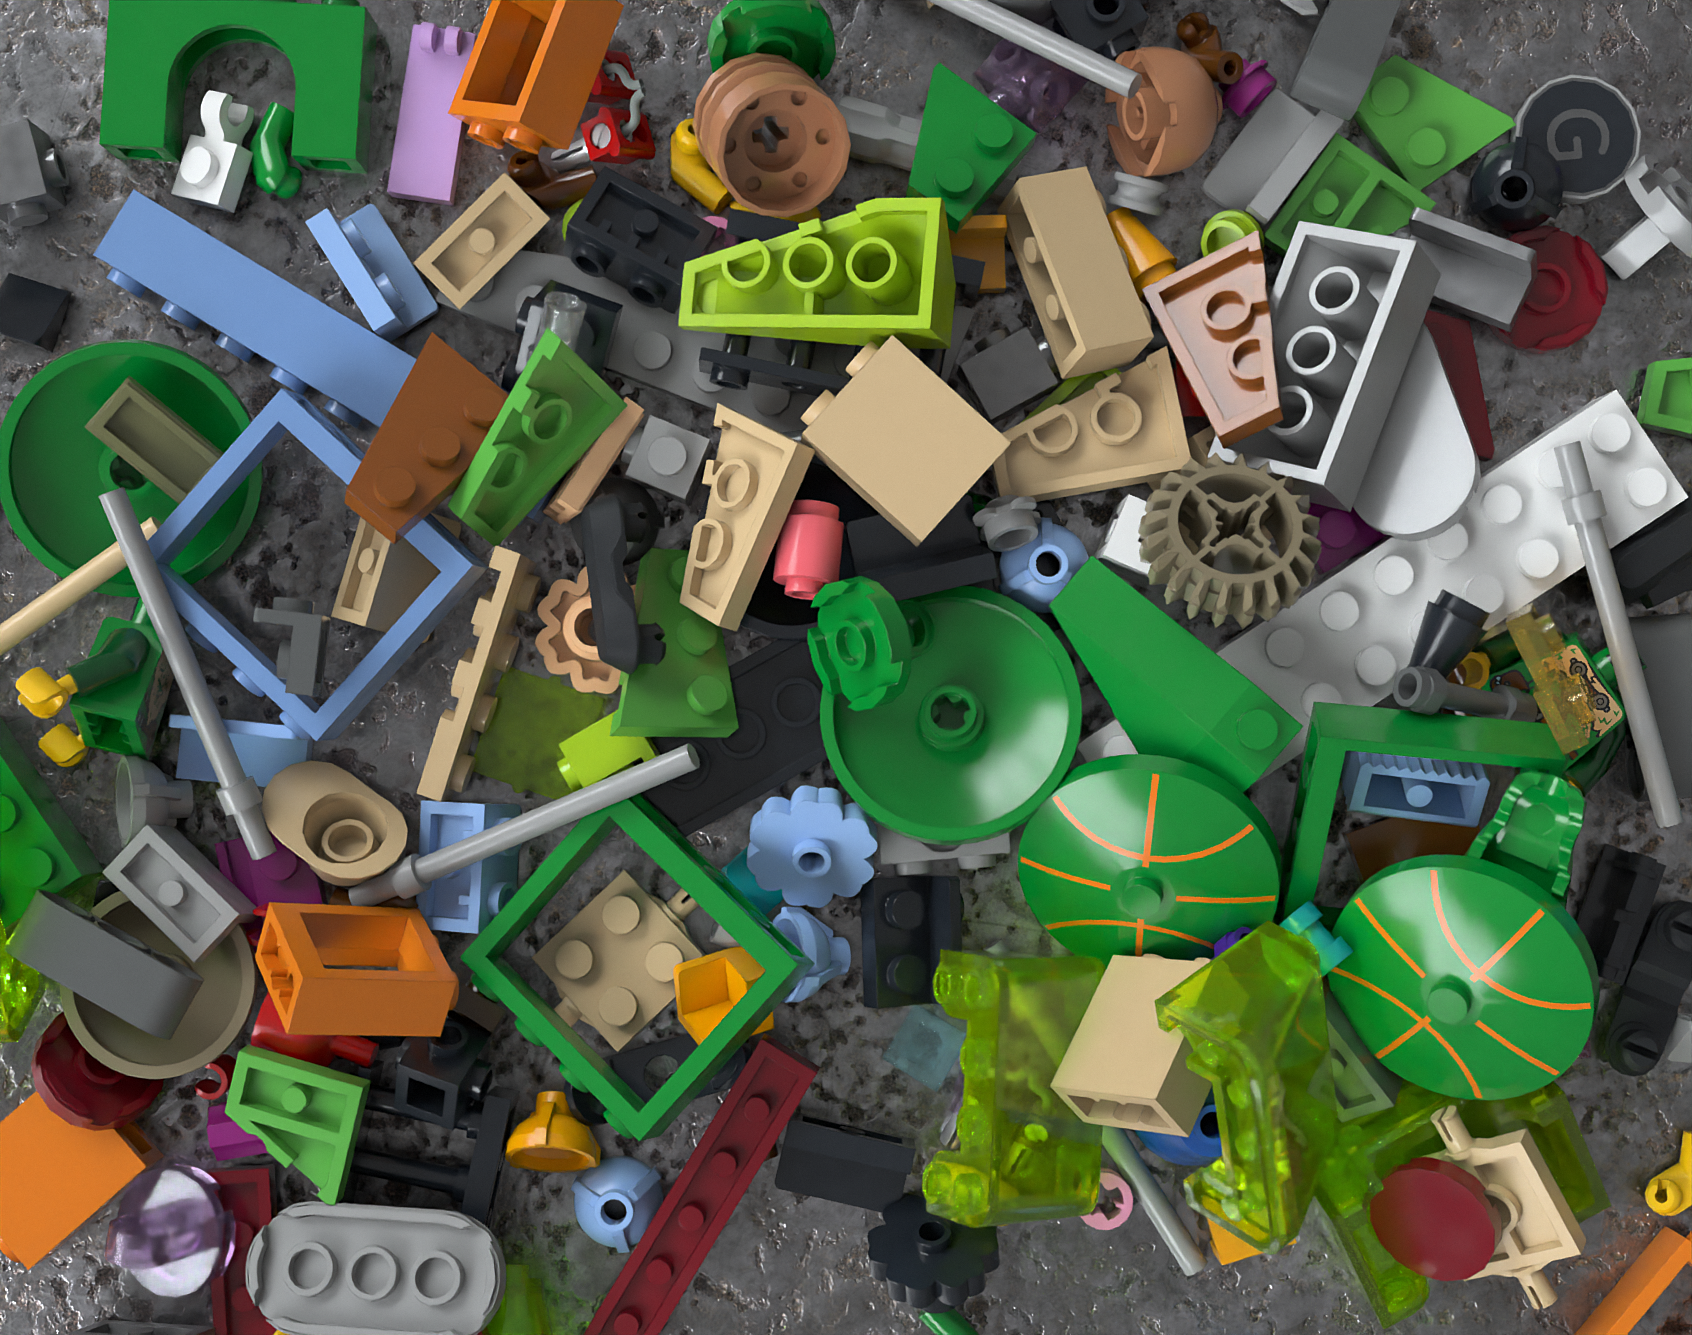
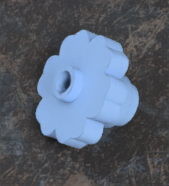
(811, 846)

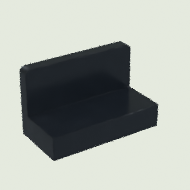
(942, 561)
(844, 1162)

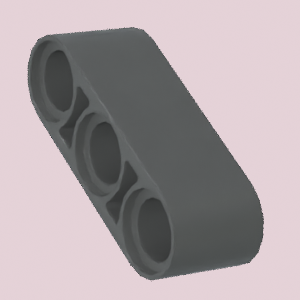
(1344, 54)
(1667, 651)
(104, 964)

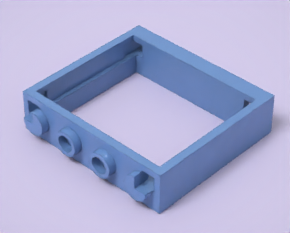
(253, 669)

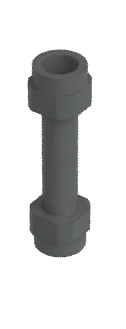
(1426, 691)

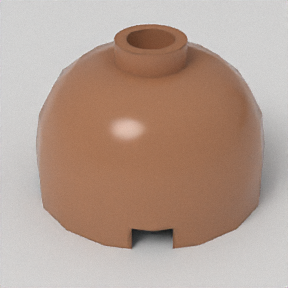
(1168, 118)

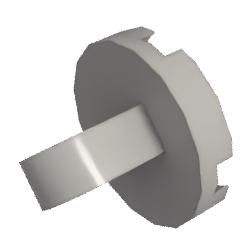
(1668, 216)

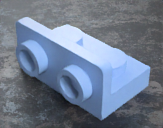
(375, 270)
(477, 893)

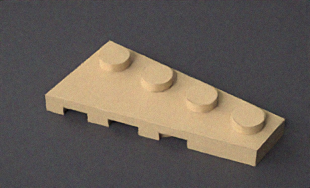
(494, 619)

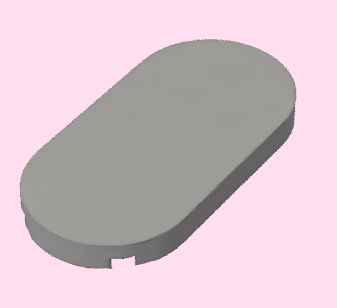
(1423, 456)
(375, 1271)

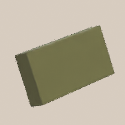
(154, 439)

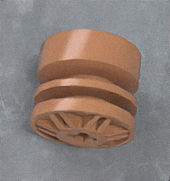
(795, 155)

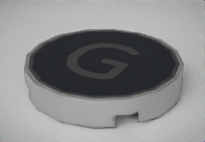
(1586, 130)

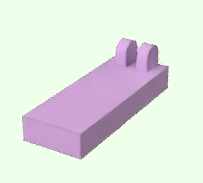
(428, 137)

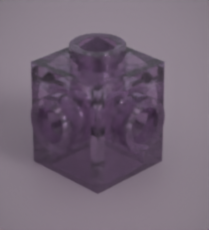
(1027, 84)

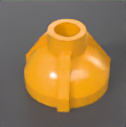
(552, 1139)

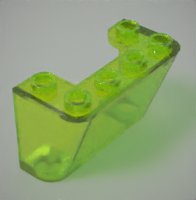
(1019, 1141)

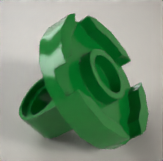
(778, 27)
(865, 641)

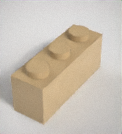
(1075, 272)

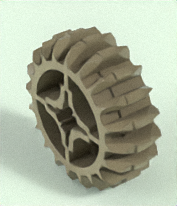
(1239, 572)

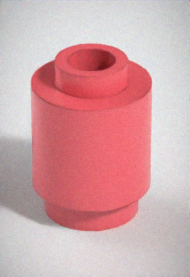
(809, 548)

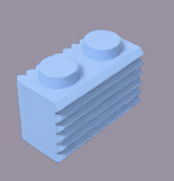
(1415, 787)

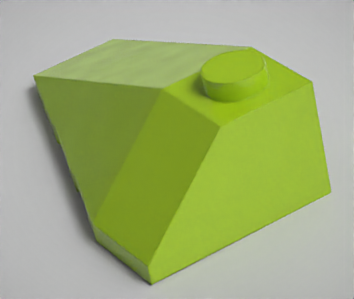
(834, 280)

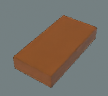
(1399, 839)

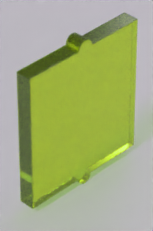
(526, 732)

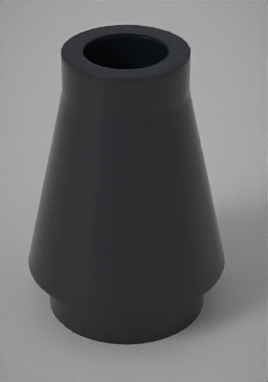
(1448, 633)

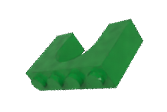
(162, 42)

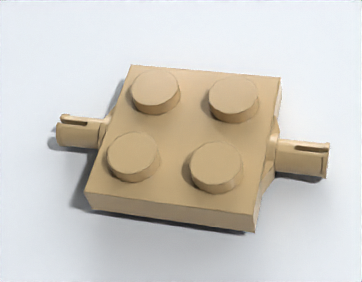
(620, 959)
(1533, 1210)

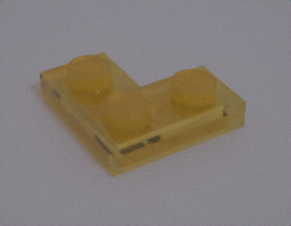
(1561, 697)

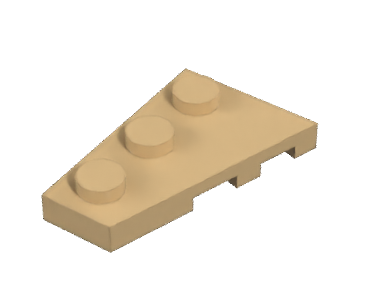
(1102, 440)
(746, 508)

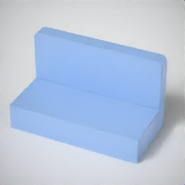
(260, 748)

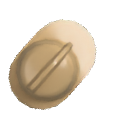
(334, 822)

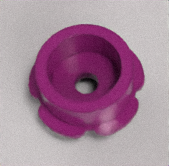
(1249, 90)

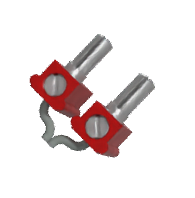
(615, 133)

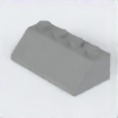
(1342, 339)

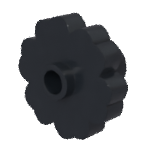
(930, 1258)

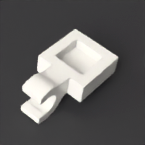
(216, 164)

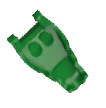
(1535, 831)

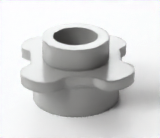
(1008, 522)

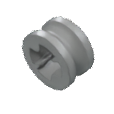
(1138, 193)

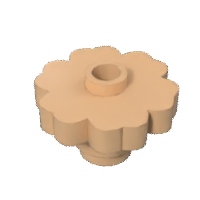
(568, 640)

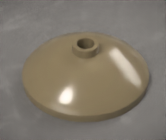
(207, 1027)

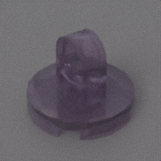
(172, 1231)

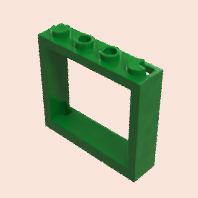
(1391, 732)
(712, 890)

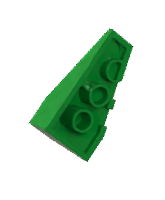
(1166, 683)

